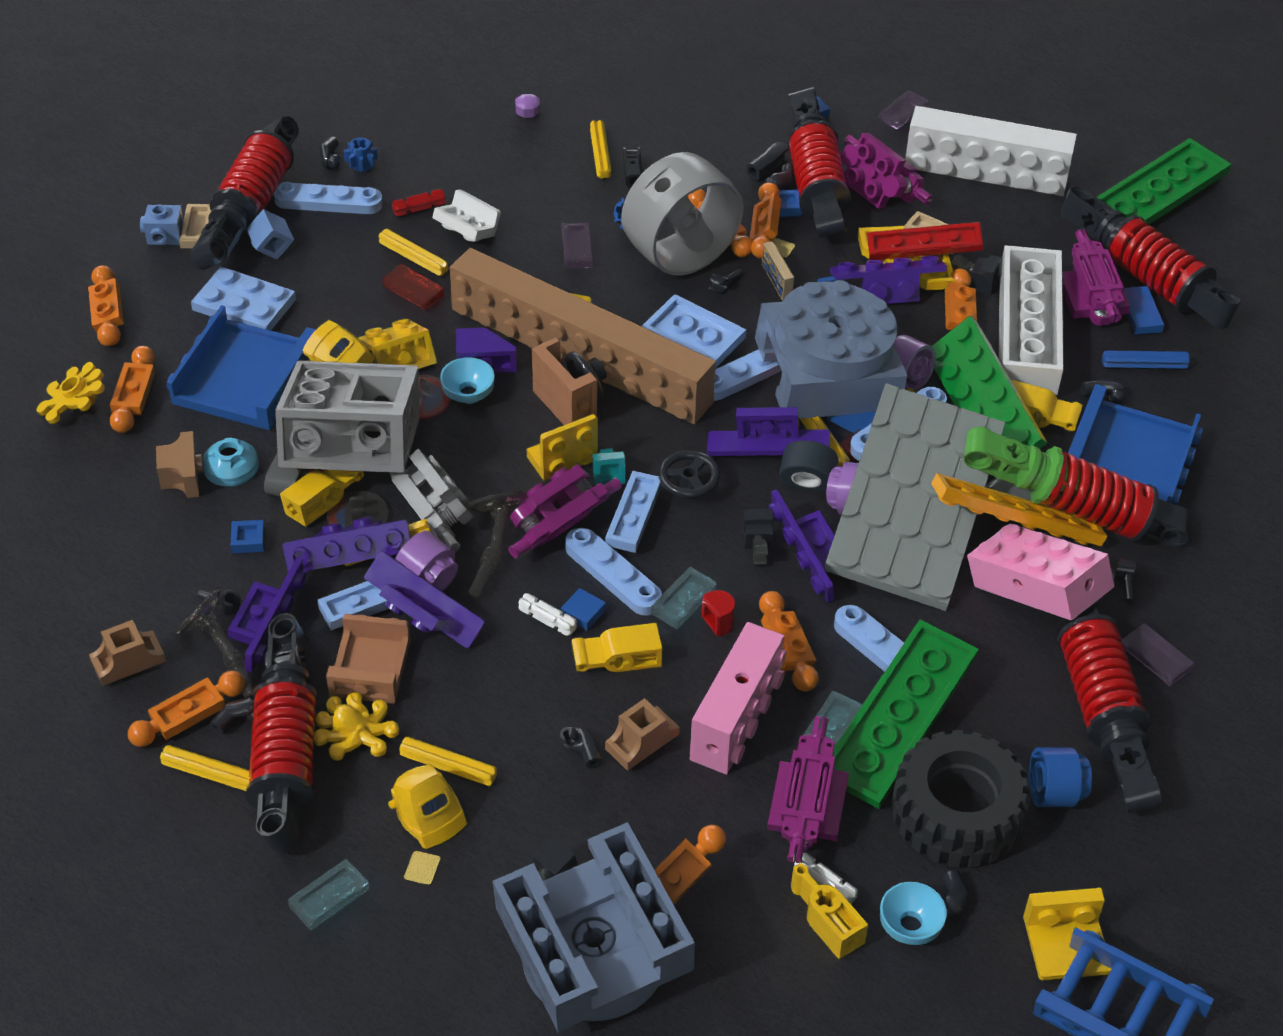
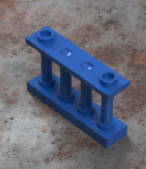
(1060, 1012)

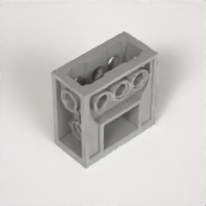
(333, 404)

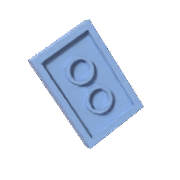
(245, 299)
(696, 328)

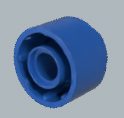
(1059, 777)

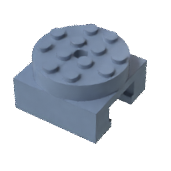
(830, 348)
(605, 902)

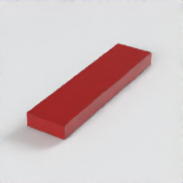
(925, 241)

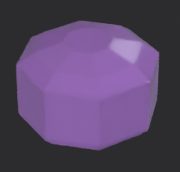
(527, 105)

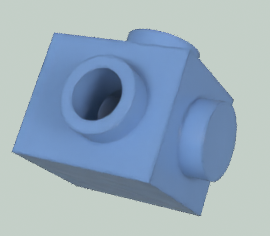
(162, 224)
(270, 234)

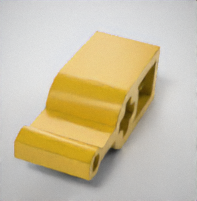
(1047, 408)
(316, 493)
(620, 649)
(829, 913)

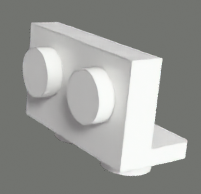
(469, 217)

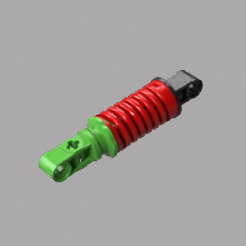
(1079, 488)

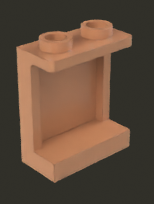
(560, 392)
(370, 658)

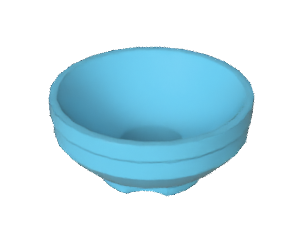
(467, 373)
(231, 469)
(915, 901)

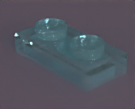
(682, 597)
(840, 712)
(328, 894)

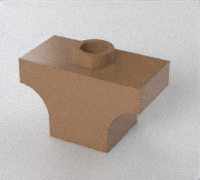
(179, 465)
(125, 652)
(640, 734)

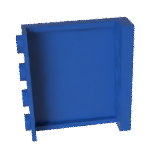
(237, 371)
(1136, 444)

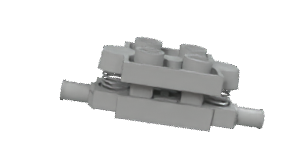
(427, 498)

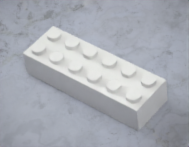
(990, 150)
(1031, 316)

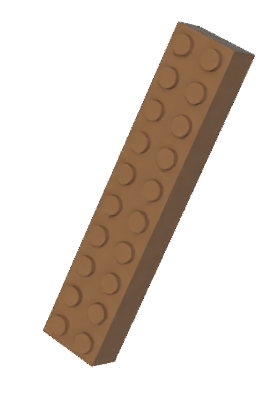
(538, 312)

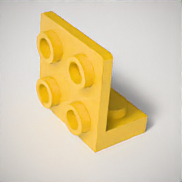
(400, 345)
(565, 447)
(1050, 925)

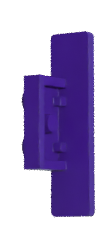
(890, 281)
(762, 433)
(811, 539)
(348, 544)
(423, 601)
(260, 608)

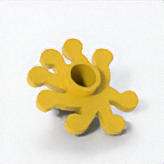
(75, 392)
(353, 726)

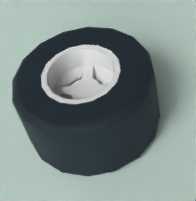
(807, 465)

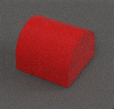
(718, 611)

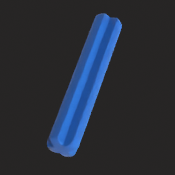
(1146, 359)

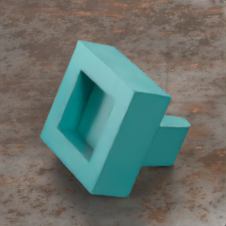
(608, 466)

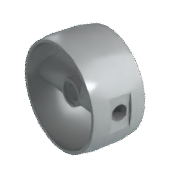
(663, 194)

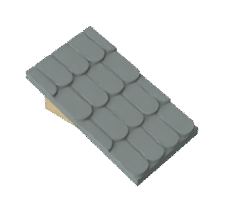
(893, 523)

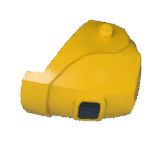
(336, 344)
(427, 806)

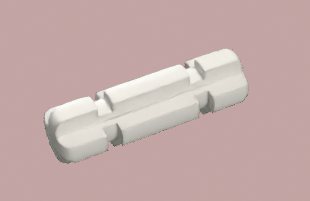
(547, 614)
(825, 876)

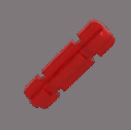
(418, 202)

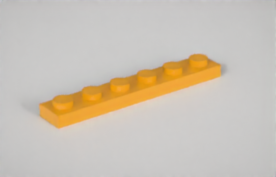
(1010, 507)

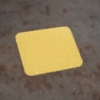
(783, 246)
(422, 867)

